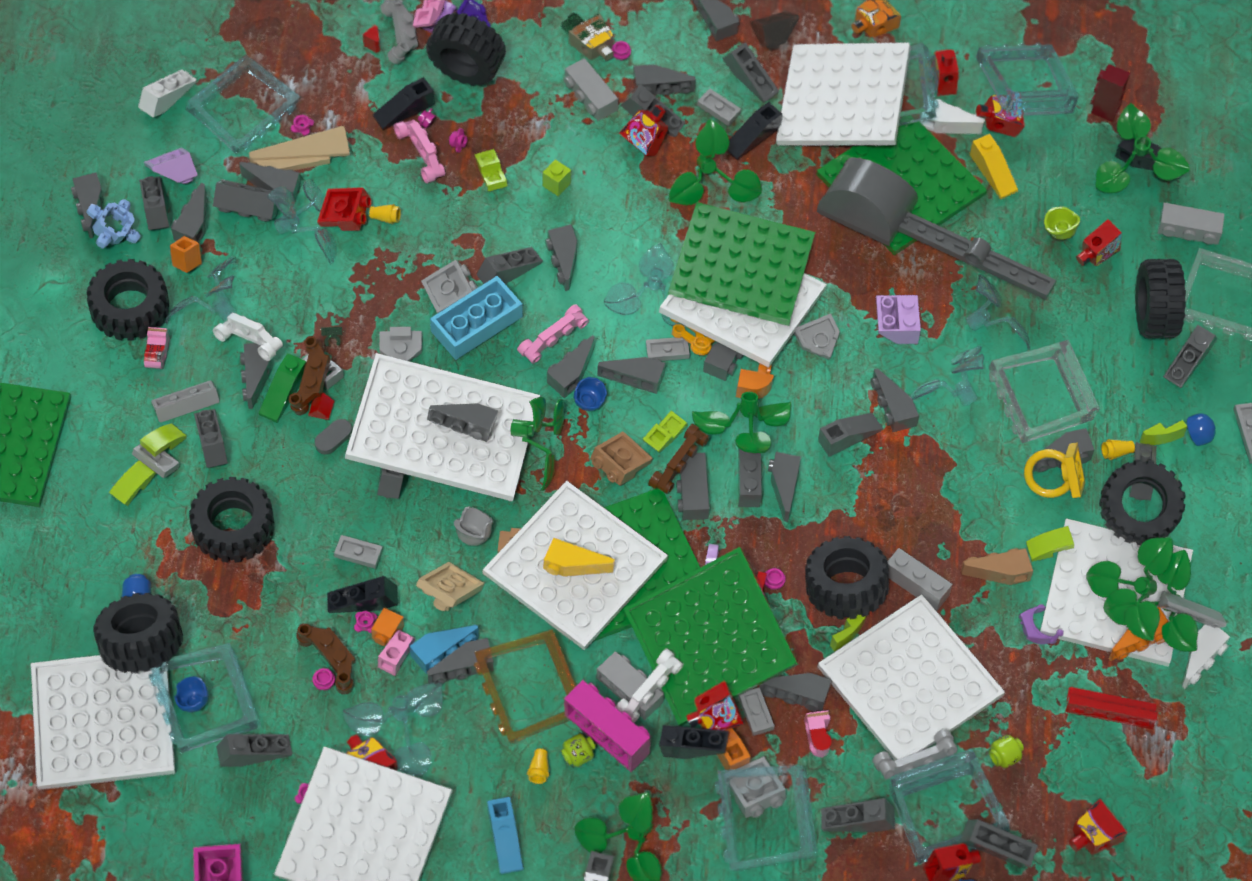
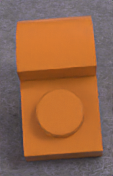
(756, 382)

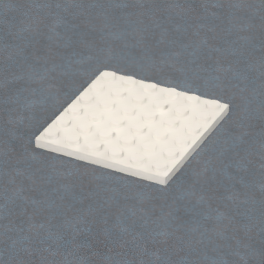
(844, 94)
(743, 333)
(580, 603)
(1079, 610)
(910, 679)
(97, 724)
(362, 823)

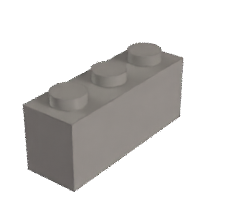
(590, 89)
(1190, 223)
(918, 579)
(625, 680)

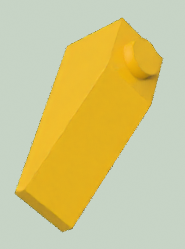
(993, 166)
(573, 560)

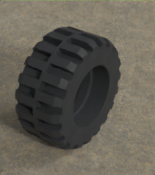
(466, 49)
(127, 277)
(1160, 298)
(1150, 474)
(224, 496)
(851, 598)
(138, 633)

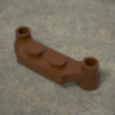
(313, 376)
(677, 464)
(333, 652)

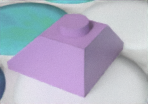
(174, 165)

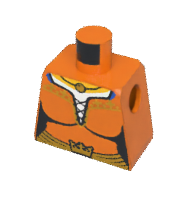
(876, 18)

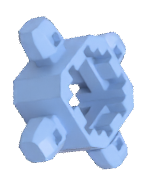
(107, 235)

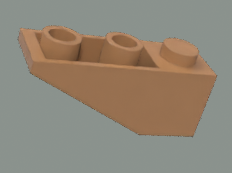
(1003, 568)

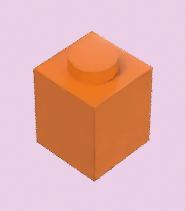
(185, 254)
(386, 626)

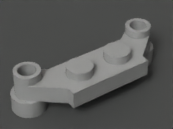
(404, 29)
(944, 747)

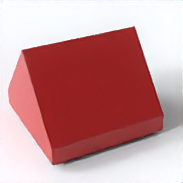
(371, 39)
(321, 407)

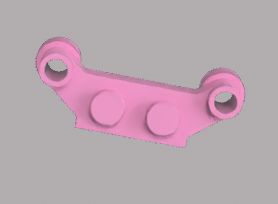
(425, 148)
(549, 337)

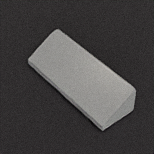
(185, 401)
(1198, 612)

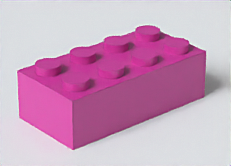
(607, 725)
(218, 863)

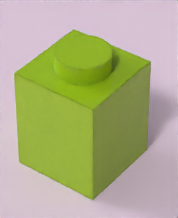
(556, 177)

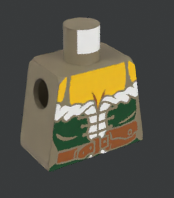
(592, 38)

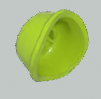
(1061, 222)

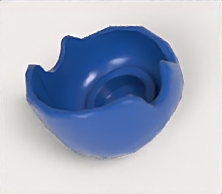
(590, 394)
(1201, 429)
(191, 694)

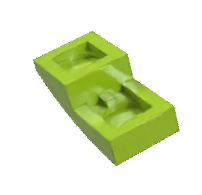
(491, 170)
(666, 432)
(1159, 435)
(162, 438)
(131, 482)
(1050, 542)
(851, 629)

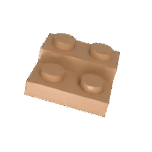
(620, 458)

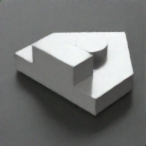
(818, 336)
(401, 343)

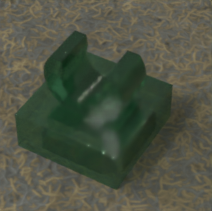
(572, 21)
(332, 332)

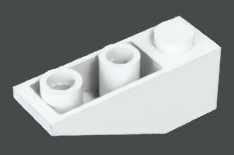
(164, 93)
(953, 120)
(1210, 644)

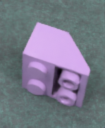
(899, 318)

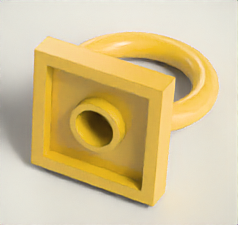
(1071, 471)

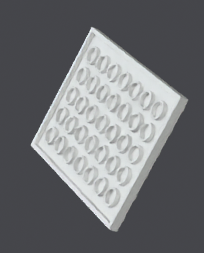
(397, 436)

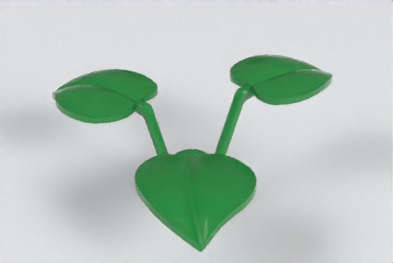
(1135, 124)
(712, 141)
(773, 415)
(525, 429)
(1104, 580)
(1182, 629)
(636, 812)

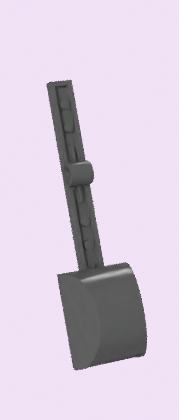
(880, 205)

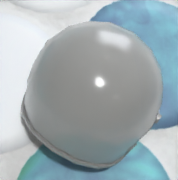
(473, 526)

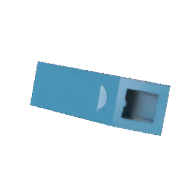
(438, 645)
(504, 835)

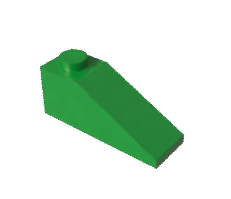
(285, 382)

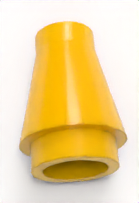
(387, 213)
(1116, 448)
(538, 769)

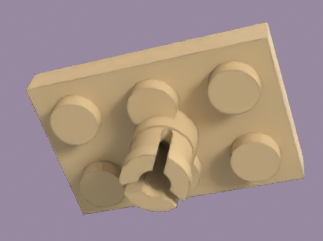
(449, 586)

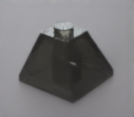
(774, 29)

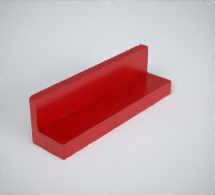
(1111, 708)

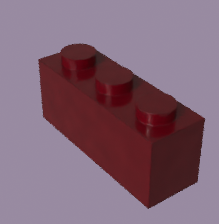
(1109, 92)

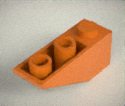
(1131, 643)
(736, 753)

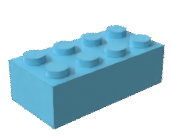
(476, 317)

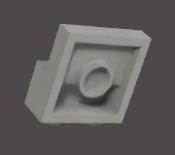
(448, 285)
(757, 793)

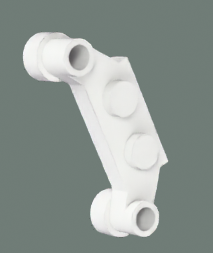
(251, 331)
(658, 678)

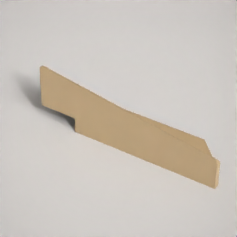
(304, 151)

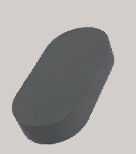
(333, 436)

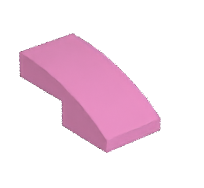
(429, 13)

